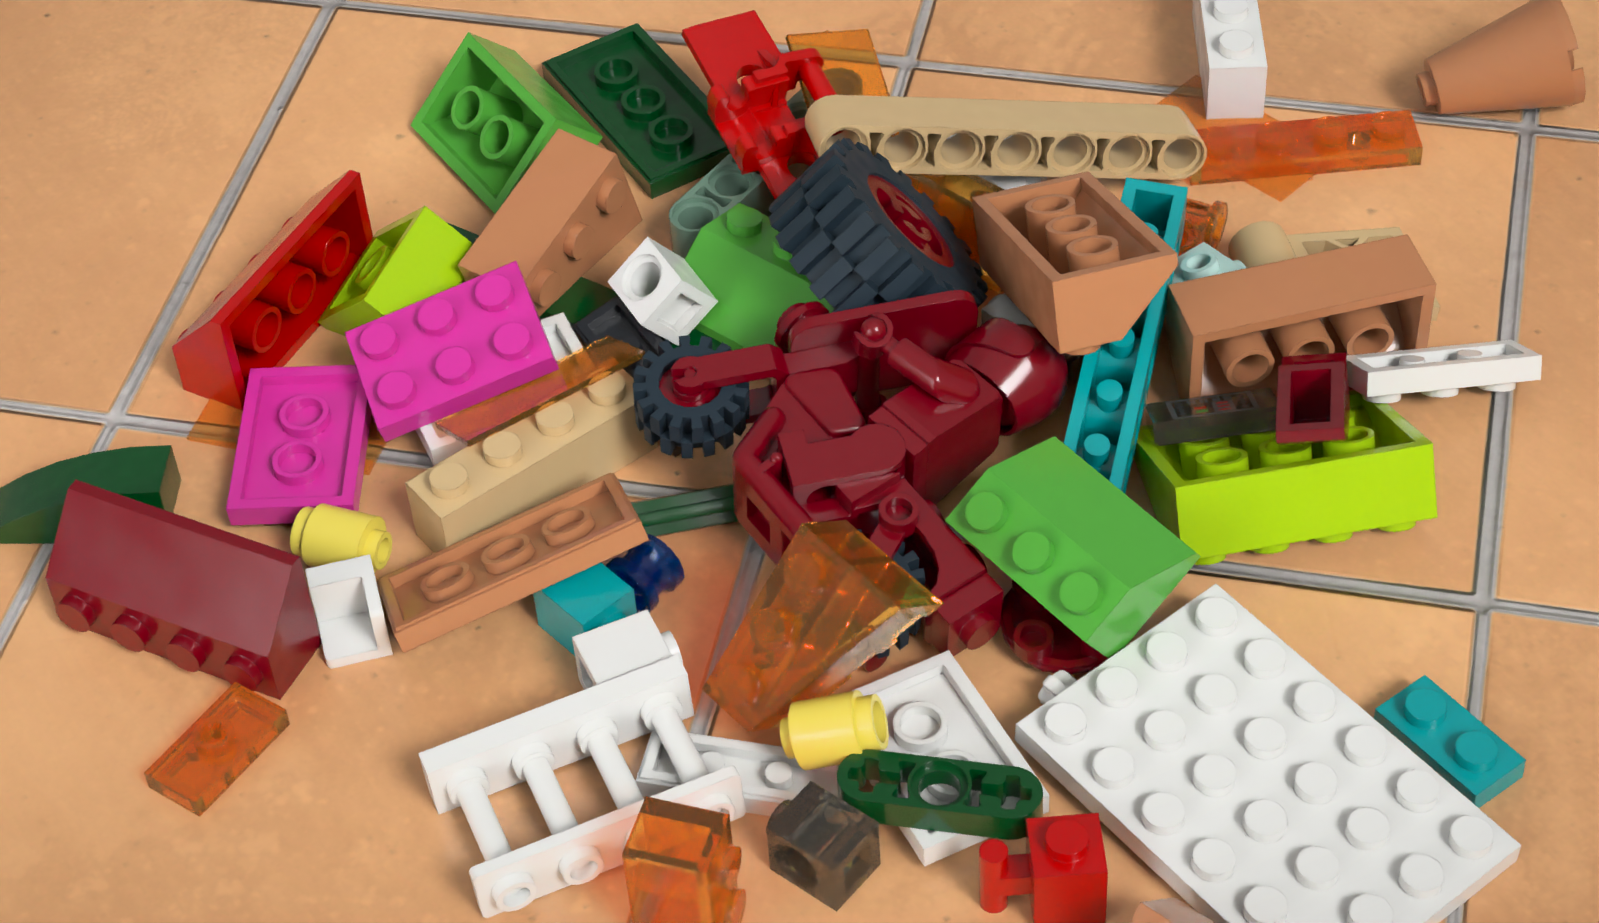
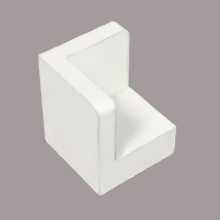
(349, 611)

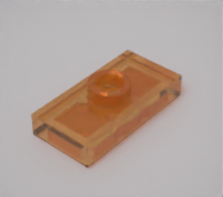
(217, 748)

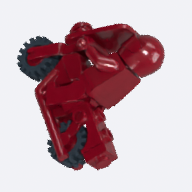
(867, 458)

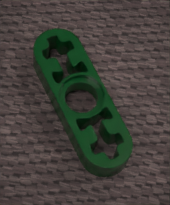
(957, 817)

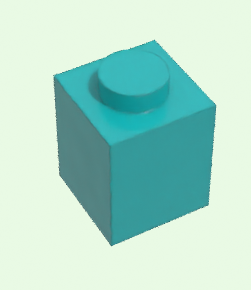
(583, 603)

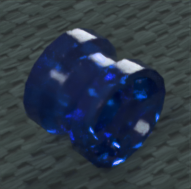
(649, 571)

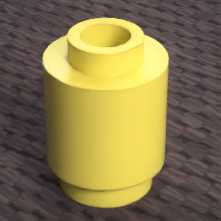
(338, 534)
(833, 726)

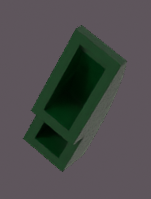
(35, 501)

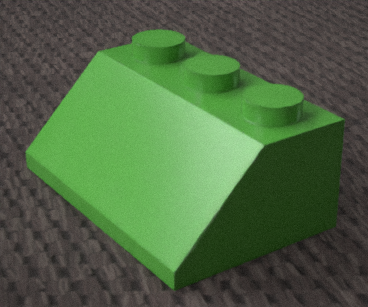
(494, 118)
(747, 276)
(1073, 542)

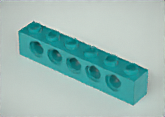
(1118, 375)

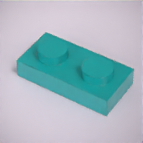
(1451, 741)

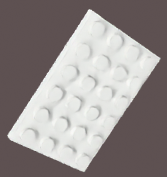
(1261, 780)

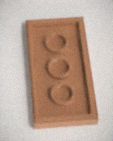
(510, 561)

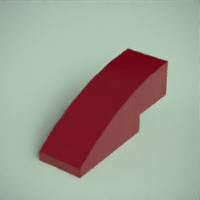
(1312, 399)

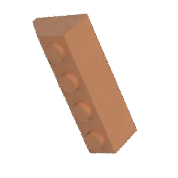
(1071, 259)
(1238, 324)

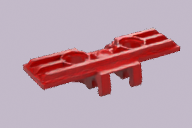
(755, 114)

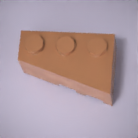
(558, 219)

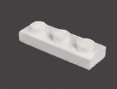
(1442, 370)

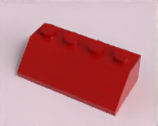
(277, 295)

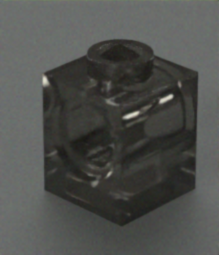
(823, 845)

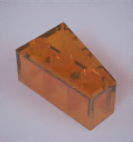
(815, 624)

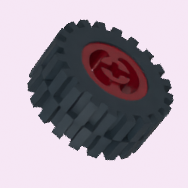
(869, 233)

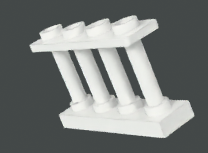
(553, 737)

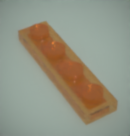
(1309, 146)

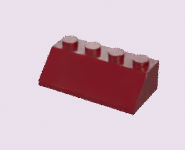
(181, 590)

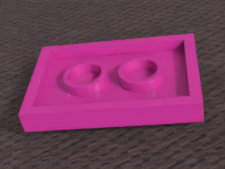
(451, 351)
(299, 443)

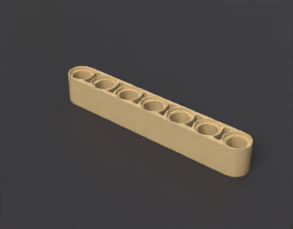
(1100, 139)

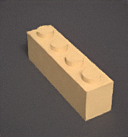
(528, 463)

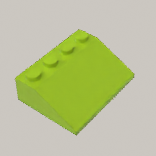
(1265, 495)

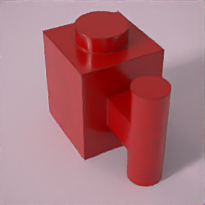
(1060, 871)

